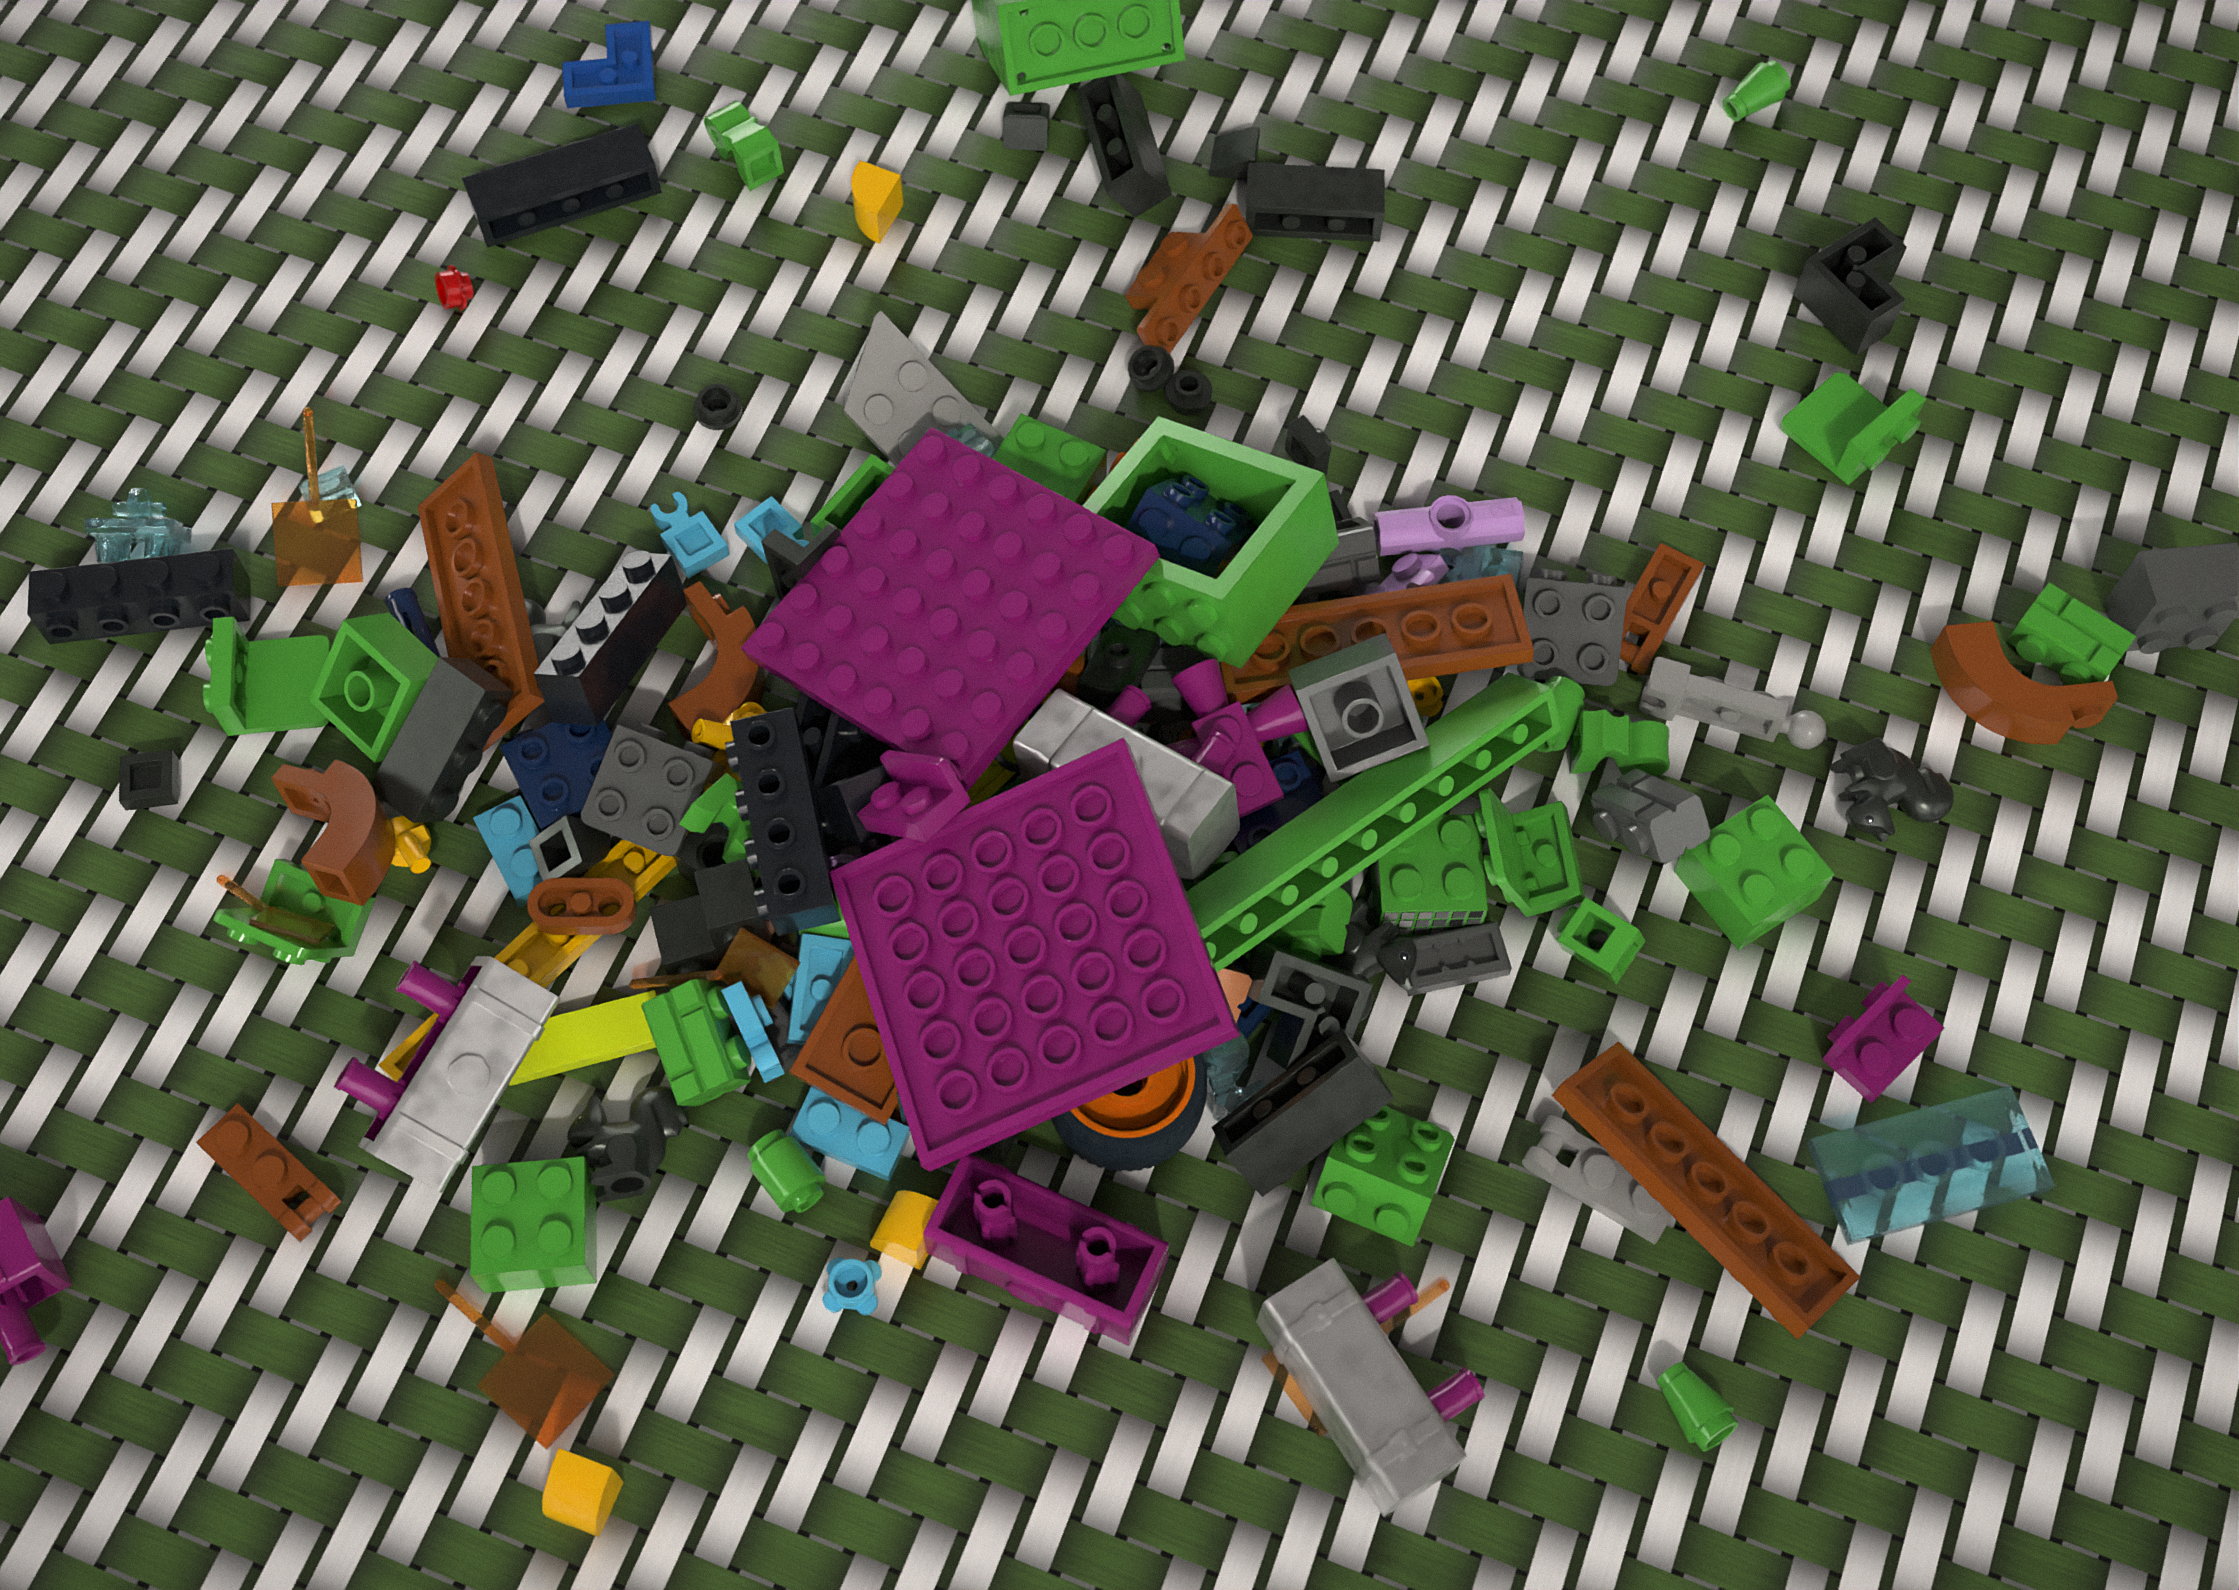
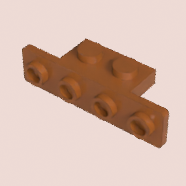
(1185, 276)

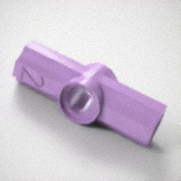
(1473, 525)

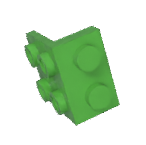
(1850, 426)
(263, 681)
(1530, 855)
(293, 890)
(1385, 1174)

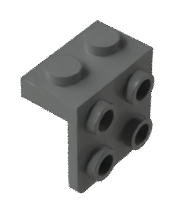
(1574, 627)
(648, 788)

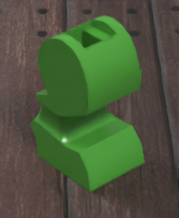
(751, 144)
(1630, 744)
(720, 805)

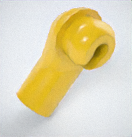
(716, 734)

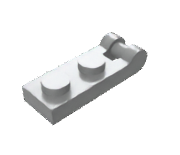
(1595, 1179)

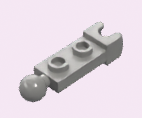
(1709, 700)

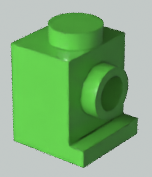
(1590, 919)

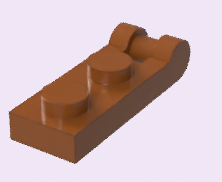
(1657, 603)
(267, 1171)

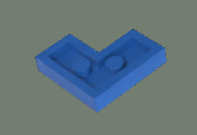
(619, 78)

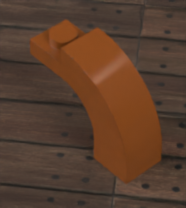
(733, 676)
(2004, 699)
(359, 837)

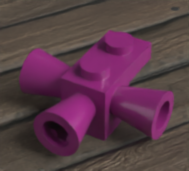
(1271, 719)

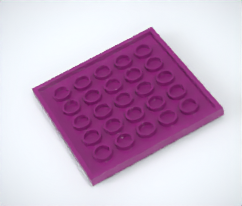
(950, 605)
(1031, 956)

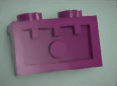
(920, 798)
(1882, 1040)

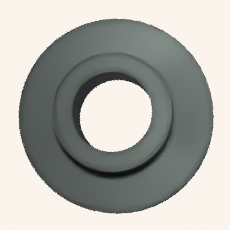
(1143, 361)
(716, 397)
(1188, 402)

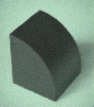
(569, 848)

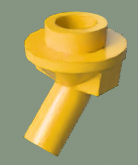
(411, 844)

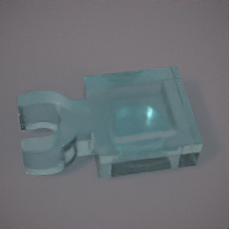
(1484, 563)

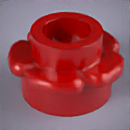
(453, 288)

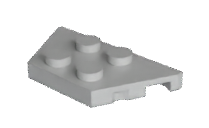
(904, 394)

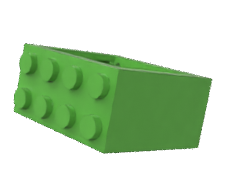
(1075, 39)
(1239, 608)

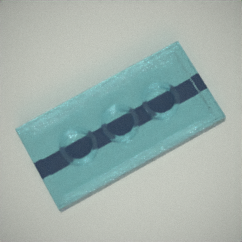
(1929, 1165)

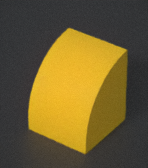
(875, 199)
(903, 1228)
(580, 1492)

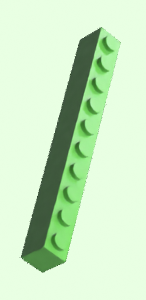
(1370, 816)

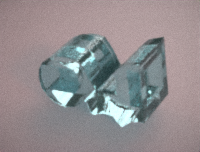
(1224, 1067)

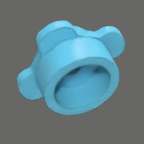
(846, 1271)

